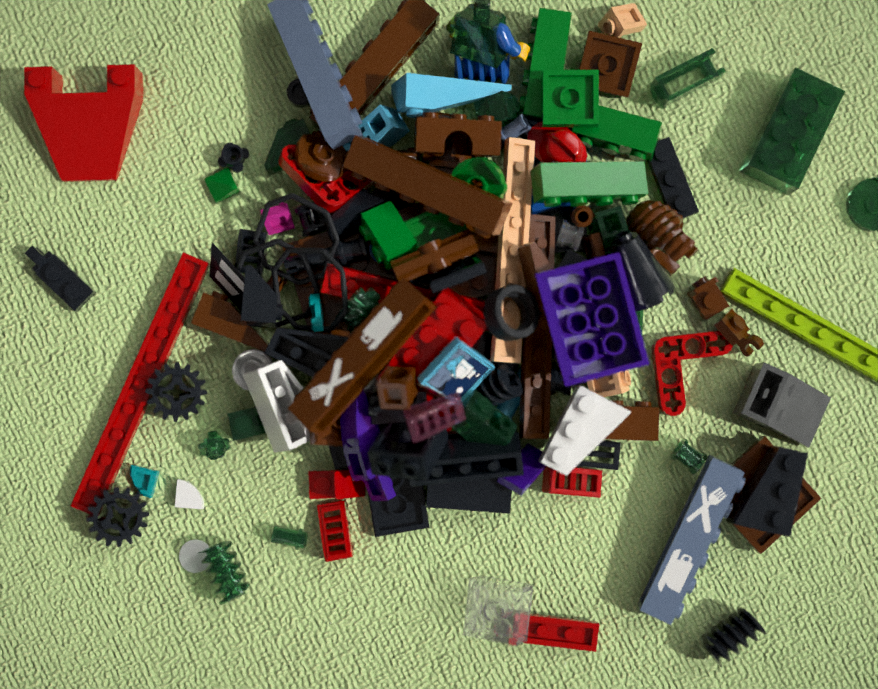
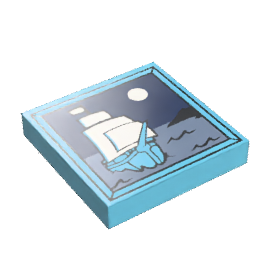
(456, 370)

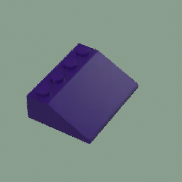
(592, 319)

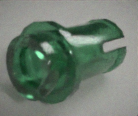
(289, 537)

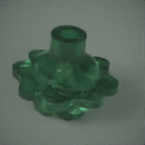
(214, 446)

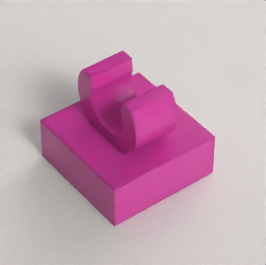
(279, 219)

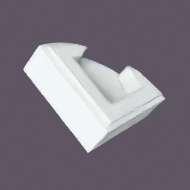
(188, 495)

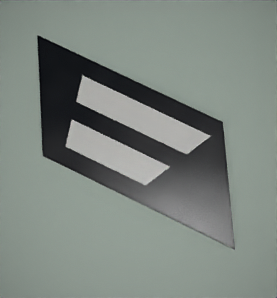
(226, 276)

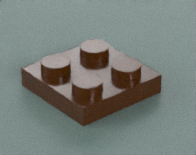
(614, 59)

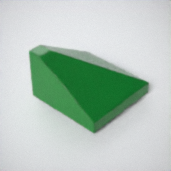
(222, 185)

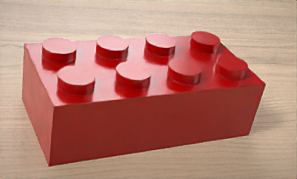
(450, 319)

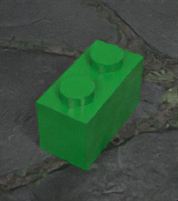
(387, 234)

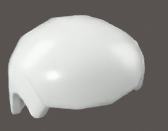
(246, 362)

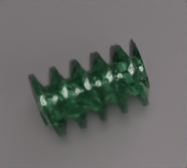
(225, 571)

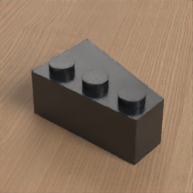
(304, 349)
(773, 493)

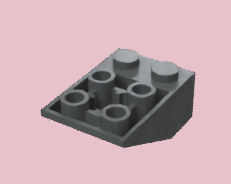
(782, 403)

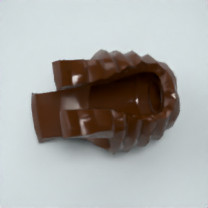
(662, 233)

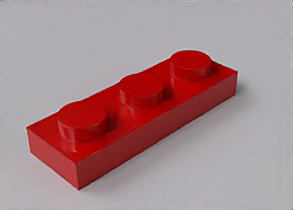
(563, 632)

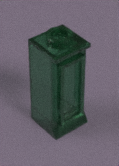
(702, 62)

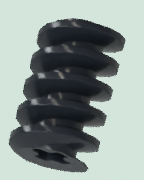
(501, 385)
(732, 635)

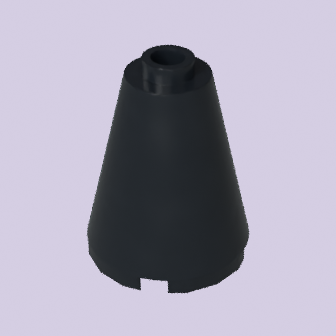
(642, 270)

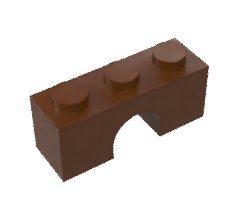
(481, 134)

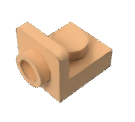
(622, 21)
(611, 384)

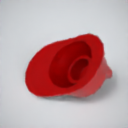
(556, 144)

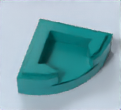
(317, 319)
(144, 479)

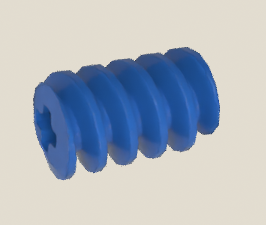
(470, 69)

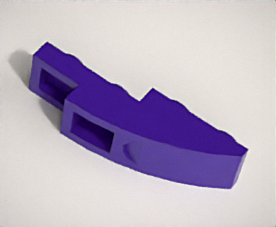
(357, 439)

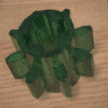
(363, 302)

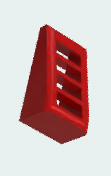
(549, 480)
(326, 543)

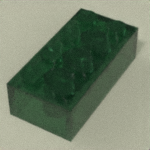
(792, 131)

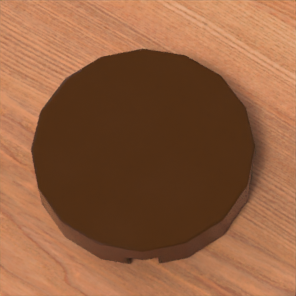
(318, 159)

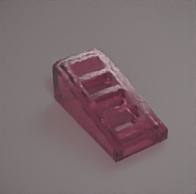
(423, 410)

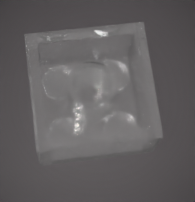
(498, 610)

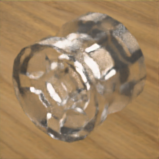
(569, 235)

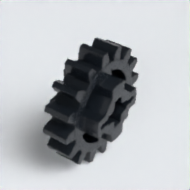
(162, 391)
(106, 521)

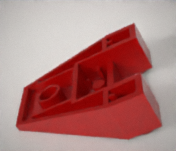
(86, 130)

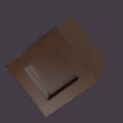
(397, 388)

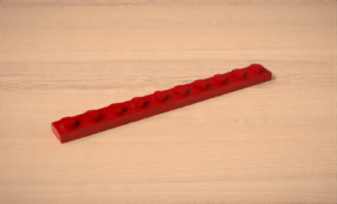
(133, 399)

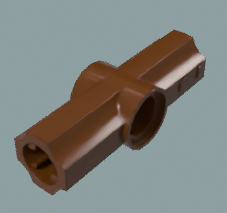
(435, 256)

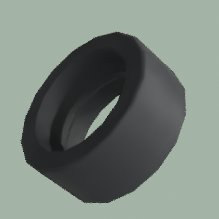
(528, 310)

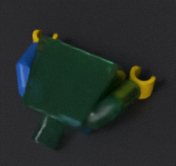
(483, 35)

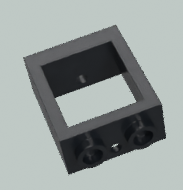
(408, 464)

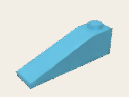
(429, 93)

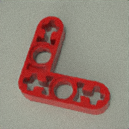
(332, 188)
(673, 362)

